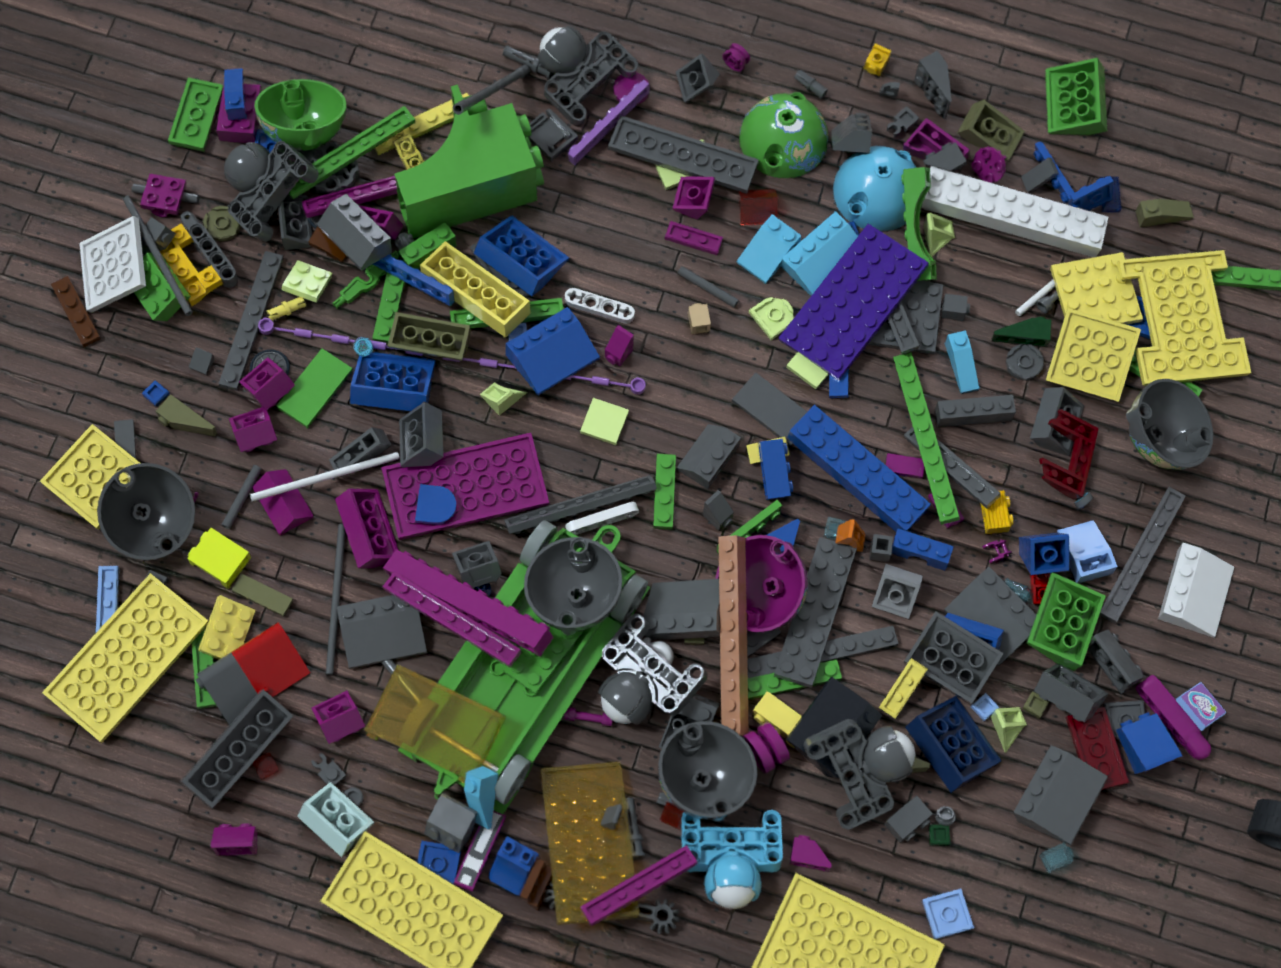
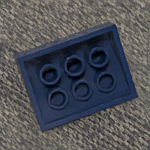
(952, 743)

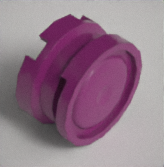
(736, 57)

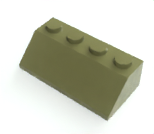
(429, 336)

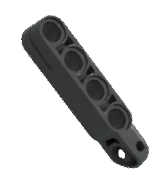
(215, 254)

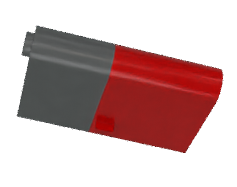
(259, 664)

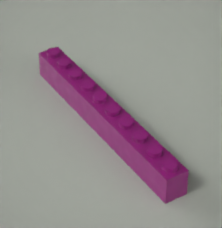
(476, 605)

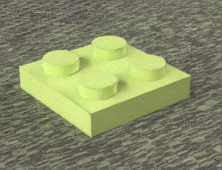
(306, 281)

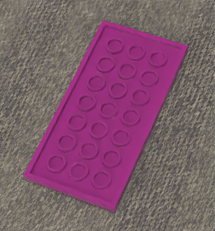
(484, 479)

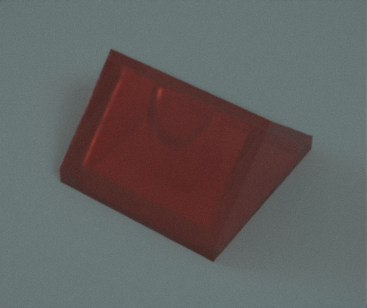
(757, 206)

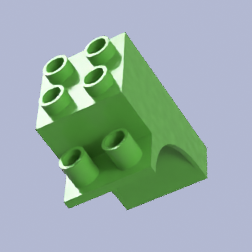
(475, 172)

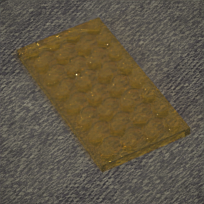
(582, 852)

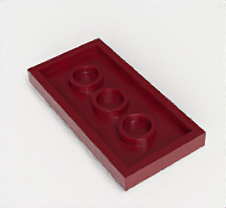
(1098, 747)

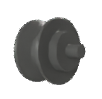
(403, 240)

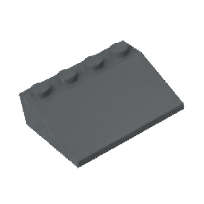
(997, 605)
(683, 610)
(380, 631)
(954, 657)
(1060, 795)

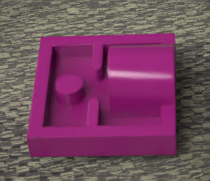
(163, 195)

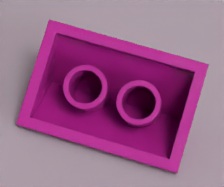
(284, 509)

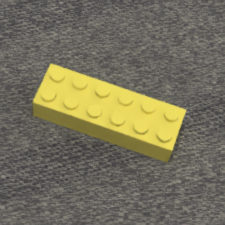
(477, 289)

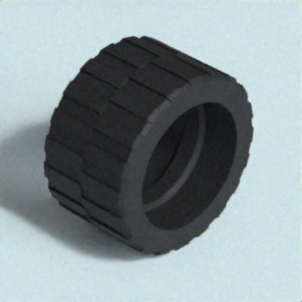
(1266, 823)

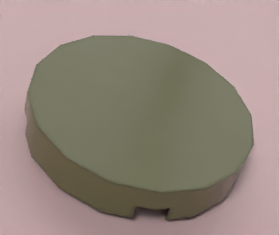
(221, 224)

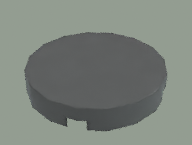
(1024, 362)

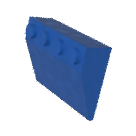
(520, 255)
(551, 351)
(391, 381)

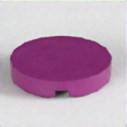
(624, 86)

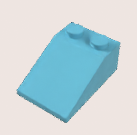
(767, 248)

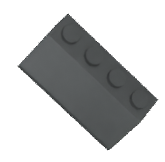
(355, 232)

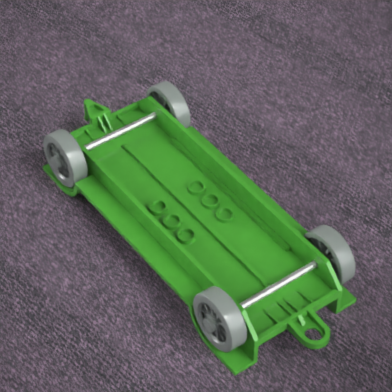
(531, 716)

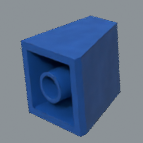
(1045, 552)
(1147, 742)

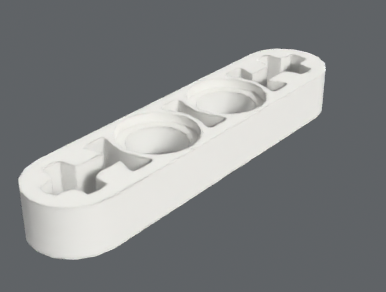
(600, 303)
(602, 518)

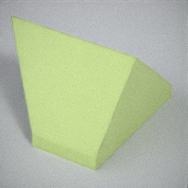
(937, 232)
(500, 397)
(1008, 725)

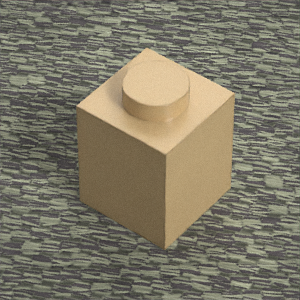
(699, 318)

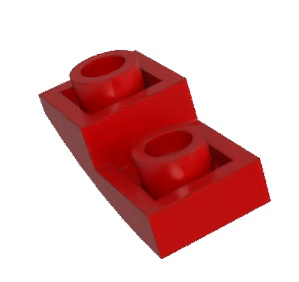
(1038, 585)

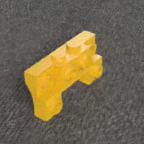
(195, 283)

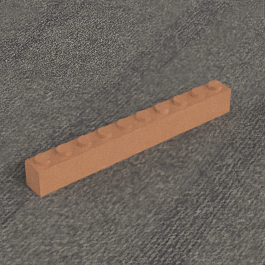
(733, 633)

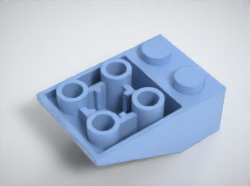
(1088, 552)

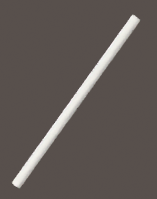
(324, 476)

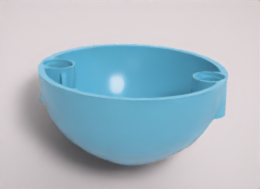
(875, 181)

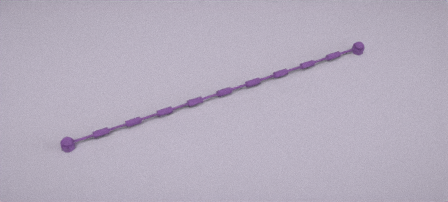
(266, 327)

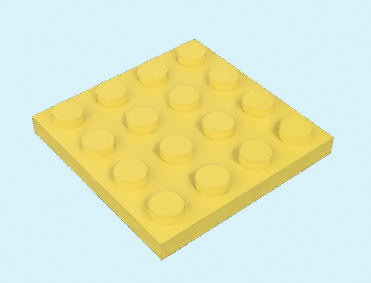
(1096, 289)
(1093, 354)
(86, 470)

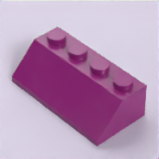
(366, 527)

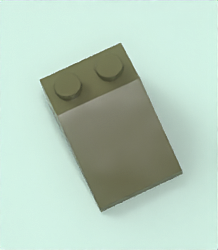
(990, 128)

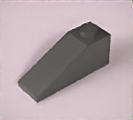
(362, 449)

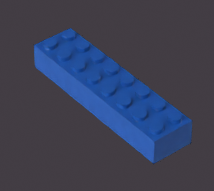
(858, 470)

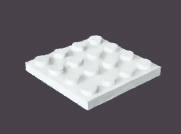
(112, 264)

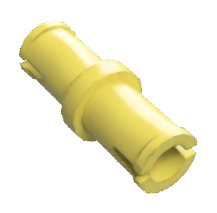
(286, 308)

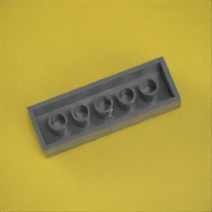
(236, 748)

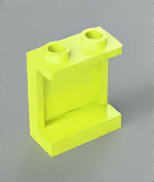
(219, 557)

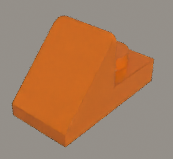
(851, 534)

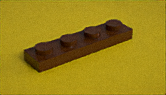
(75, 311)

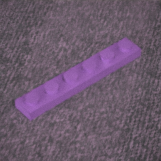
(603, 126)

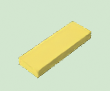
(903, 688)

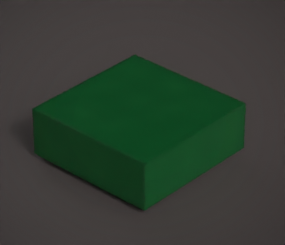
(939, 835)

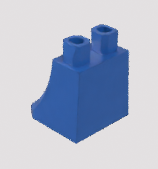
(512, 866)

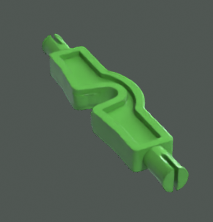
(360, 286)

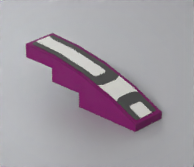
(479, 853)

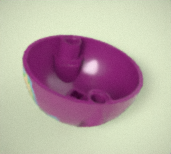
(770, 567)

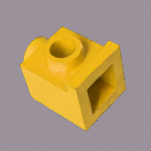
(877, 59)

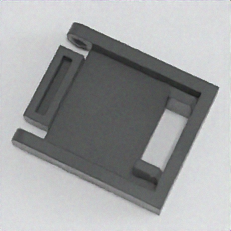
(549, 132)

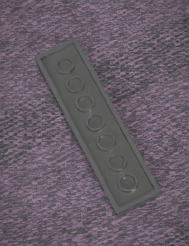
(683, 154)
(814, 621)

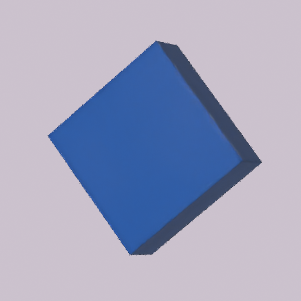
(155, 393)

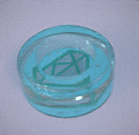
(363, 346)

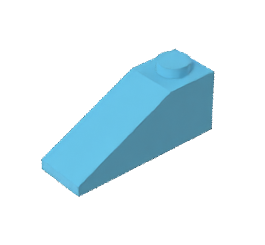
(962, 361)
(481, 794)

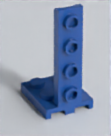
(1088, 196)

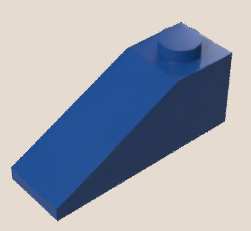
(234, 94)

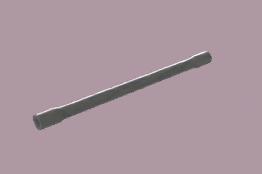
(465, 104)

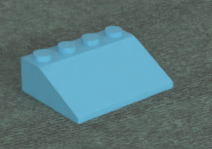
(819, 252)

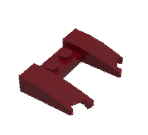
(1084, 435)

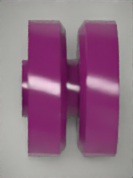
(767, 747)

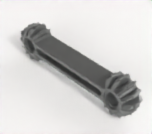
(646, 908)

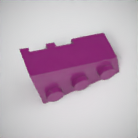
(930, 139)

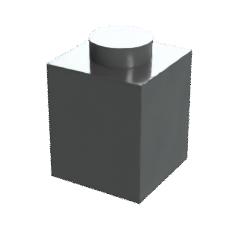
(955, 307)
(881, 548)

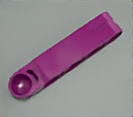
(1174, 717)

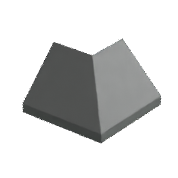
(696, 77)

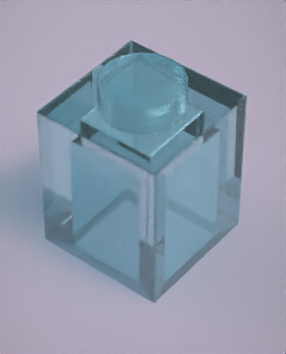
(1057, 857)

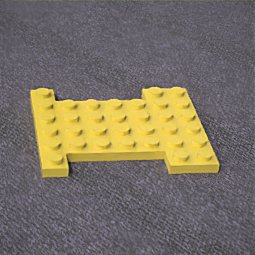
(1184, 319)

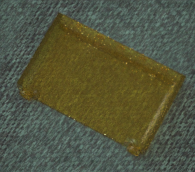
(434, 722)

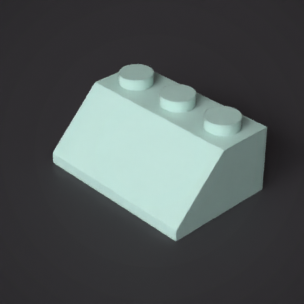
(335, 819)

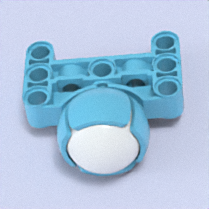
(734, 867)

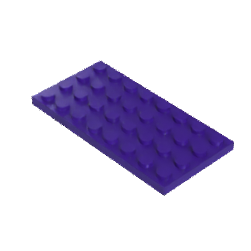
(853, 301)

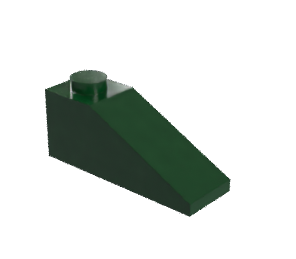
(1030, 331)

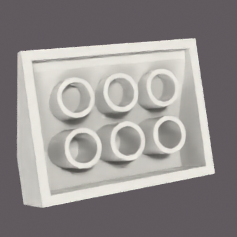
(1196, 590)

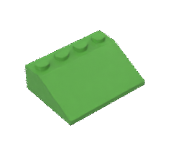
(1076, 98)
(1065, 621)

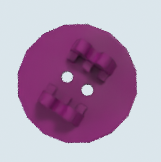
(984, 170)

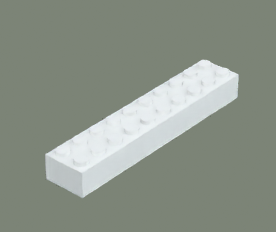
(1015, 212)

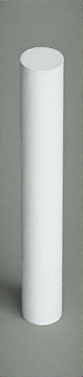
(1041, 293)

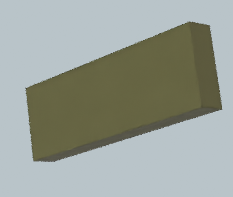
(262, 595)

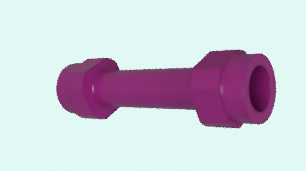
(571, 714)

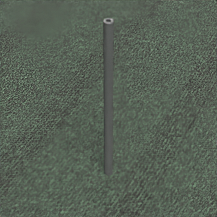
(158, 257)
(335, 600)

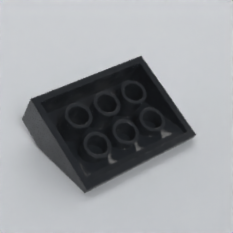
(829, 708)

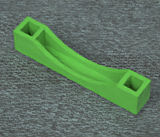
(916, 186)

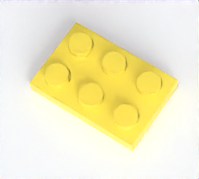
(226, 627)

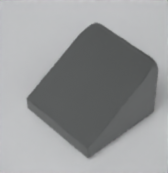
(201, 361)
(611, 817)

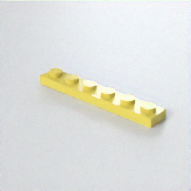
(423, 124)

